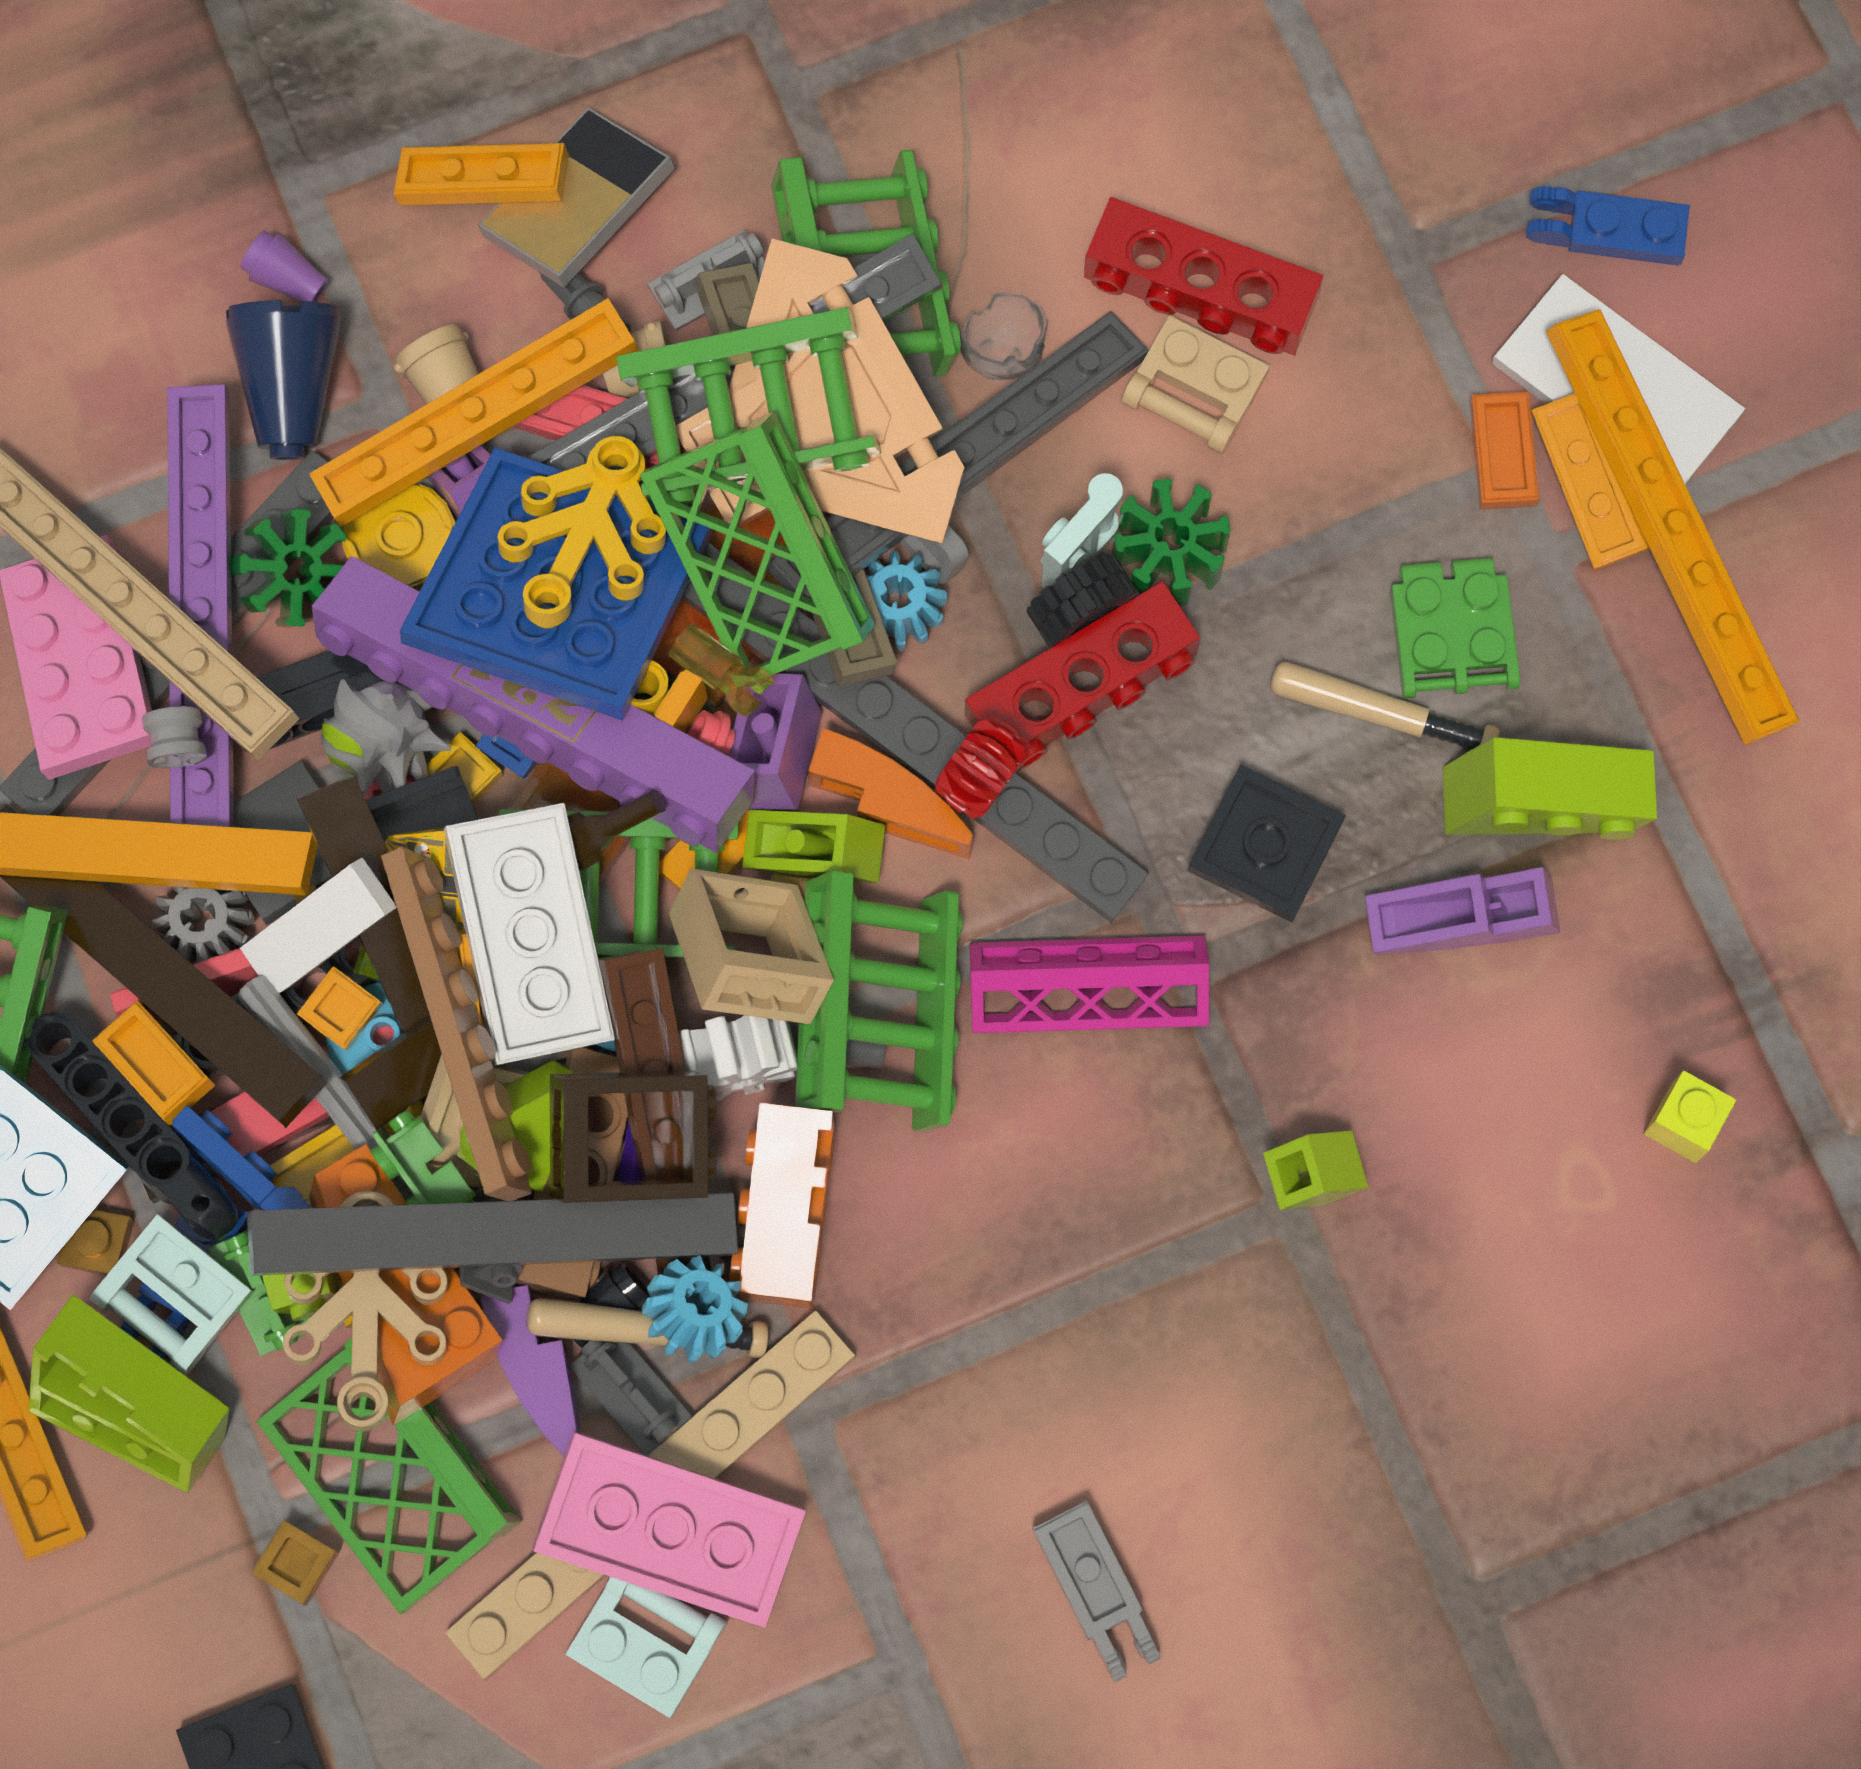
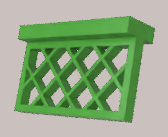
(796, 519)
(438, 1450)

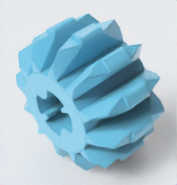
(921, 593)
(694, 1309)

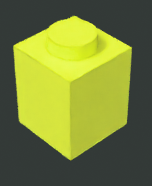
(1690, 1116)

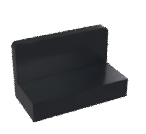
(423, 804)

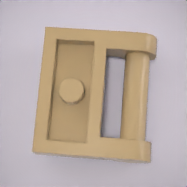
(1202, 369)

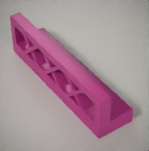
(1089, 964)

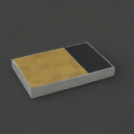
(603, 186)

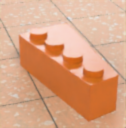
(468, 1332)

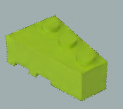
(1549, 789)
(124, 1397)

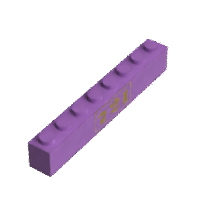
(624, 759)

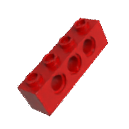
(1186, 251)
(1147, 619)

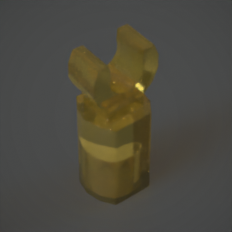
(720, 668)

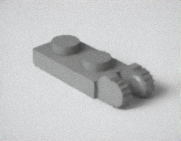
(1094, 1584)

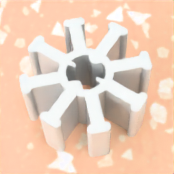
(740, 1053)

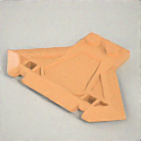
(882, 399)

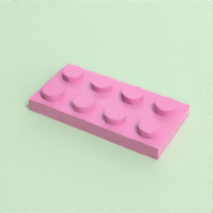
(75, 672)
(668, 1529)

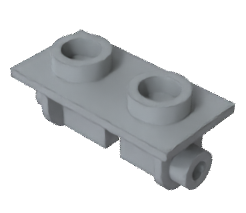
(677, 290)

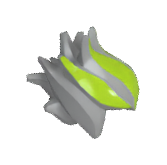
(380, 734)

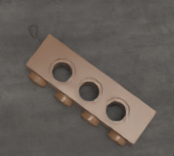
(604, 1160)

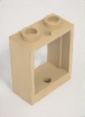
(745, 983)

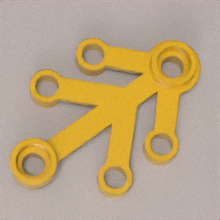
(584, 524)

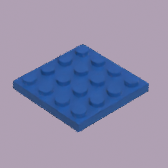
(476, 611)

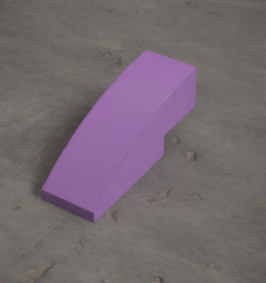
(1463, 912)
(534, 1369)

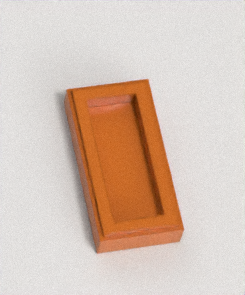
(1504, 450)

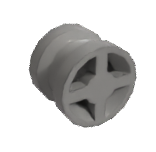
(174, 737)

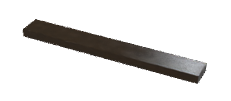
(178, 993)

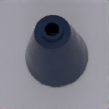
(284, 369)

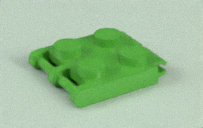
(1453, 626)

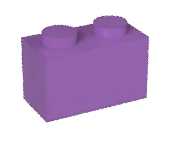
(778, 742)

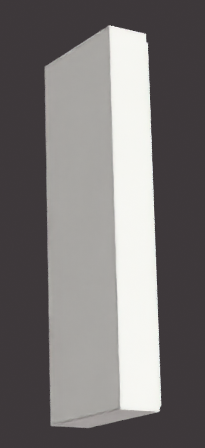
(319, 926)

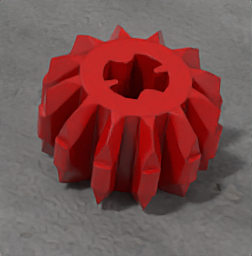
(982, 766)

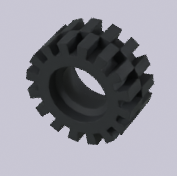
(1080, 598)

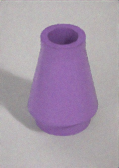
(280, 267)

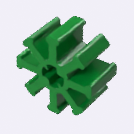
(1193, 538)
(274, 565)

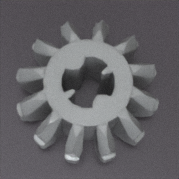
(219, 932)

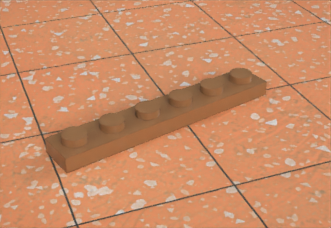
(462, 1040)

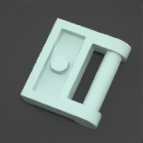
(1086, 533)
(182, 1277)
(636, 1657)

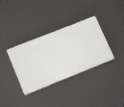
(1683, 403)
(529, 933)

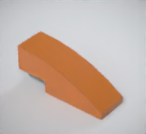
(887, 794)

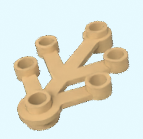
(365, 1298)

